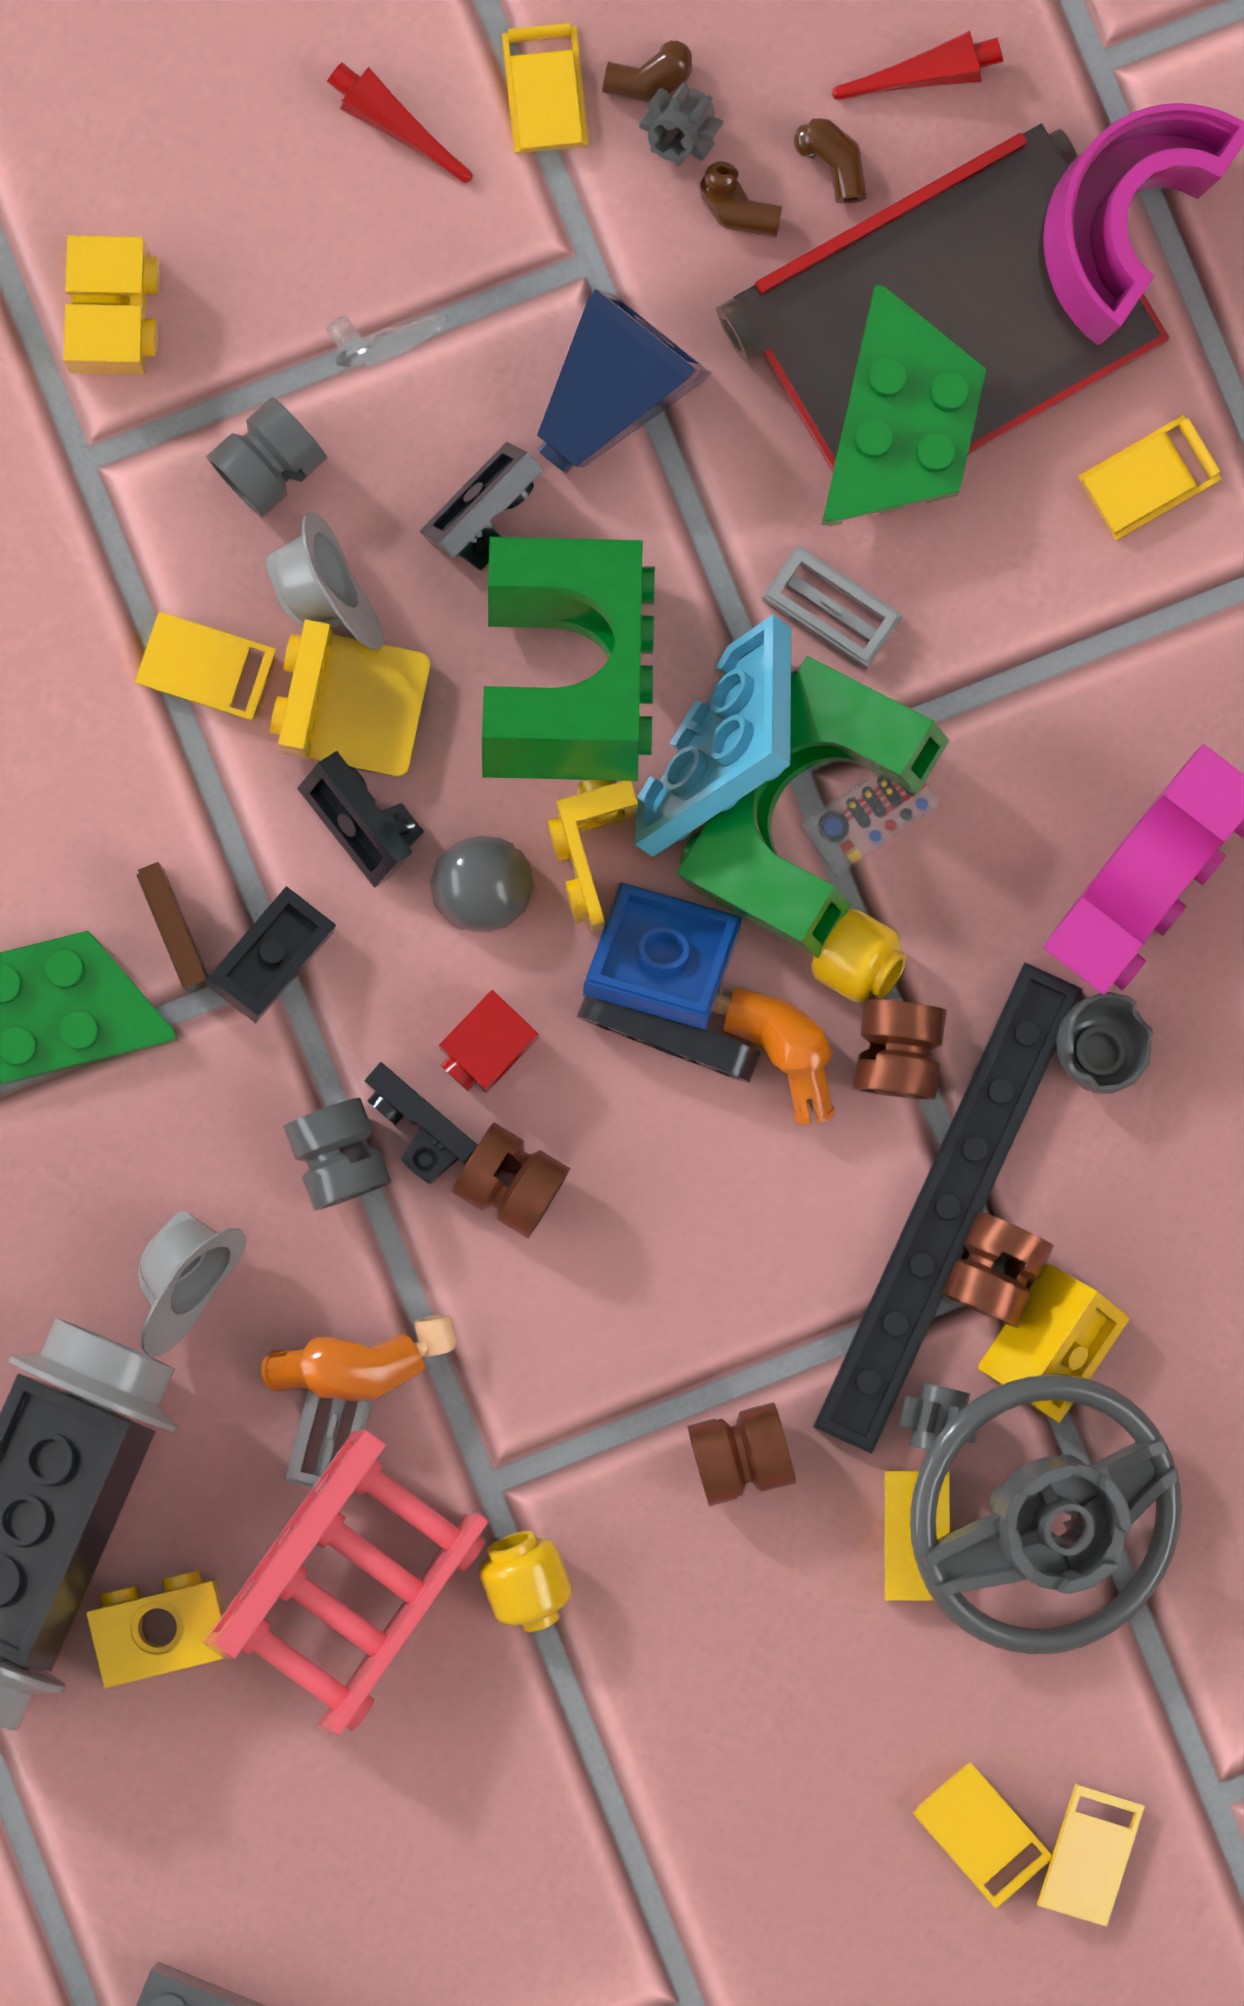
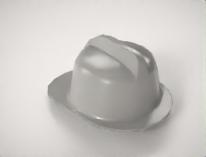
(318, 585)
(180, 1276)

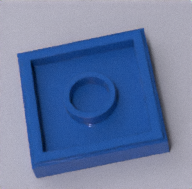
(662, 956)

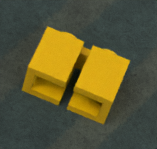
(107, 311)

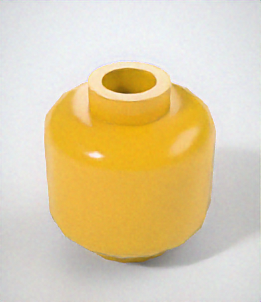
(860, 958)
(525, 1581)

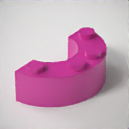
(1088, 213)
(1150, 871)

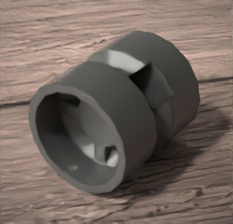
(266, 457)
(337, 1153)

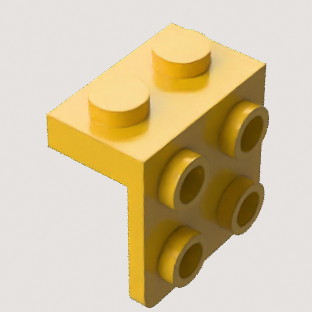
(350, 701)
(593, 807)

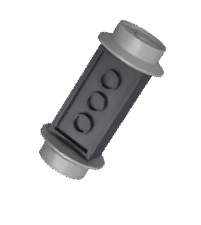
(62, 1490)

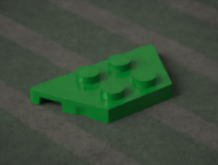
(904, 416)
(70, 1008)

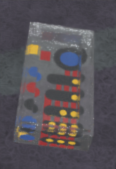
(865, 820)

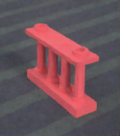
(283, 1576)

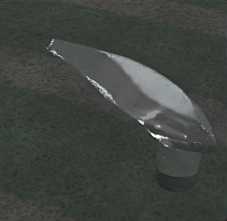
(382, 345)

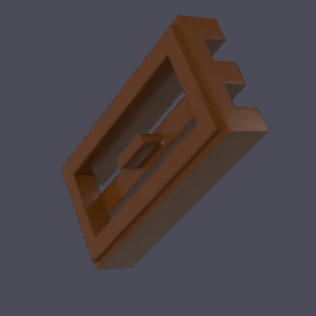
(173, 927)

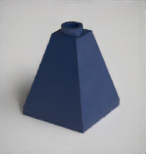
(612, 382)

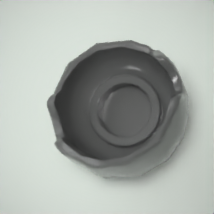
(482, 884)
(1104, 1043)

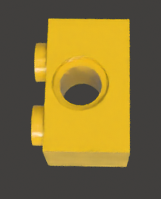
(119, 1637)

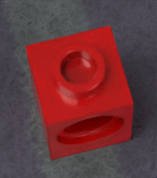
(486, 1043)

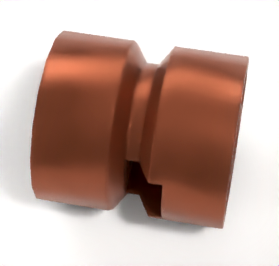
(900, 1049)
(529, 1194)
(989, 1291)
(741, 1454)

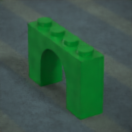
(829, 722)
(584, 727)

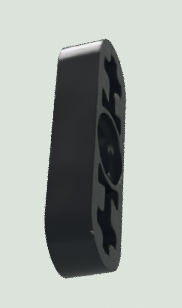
(673, 1038)

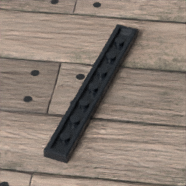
(946, 1208)

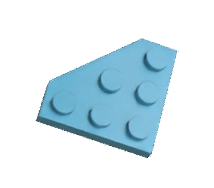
(726, 743)

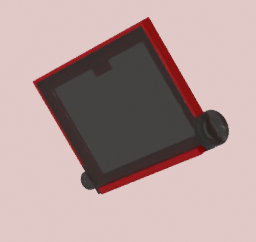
(964, 261)

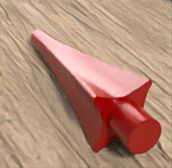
(949, 63)
(375, 104)

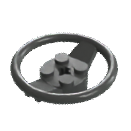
(1018, 1537)

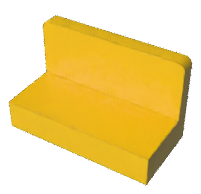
(1060, 1333)

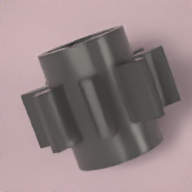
(681, 124)
(932, 1413)

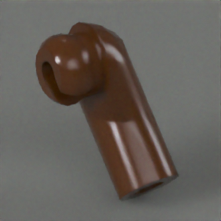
(664, 70)
(839, 151)
(731, 205)

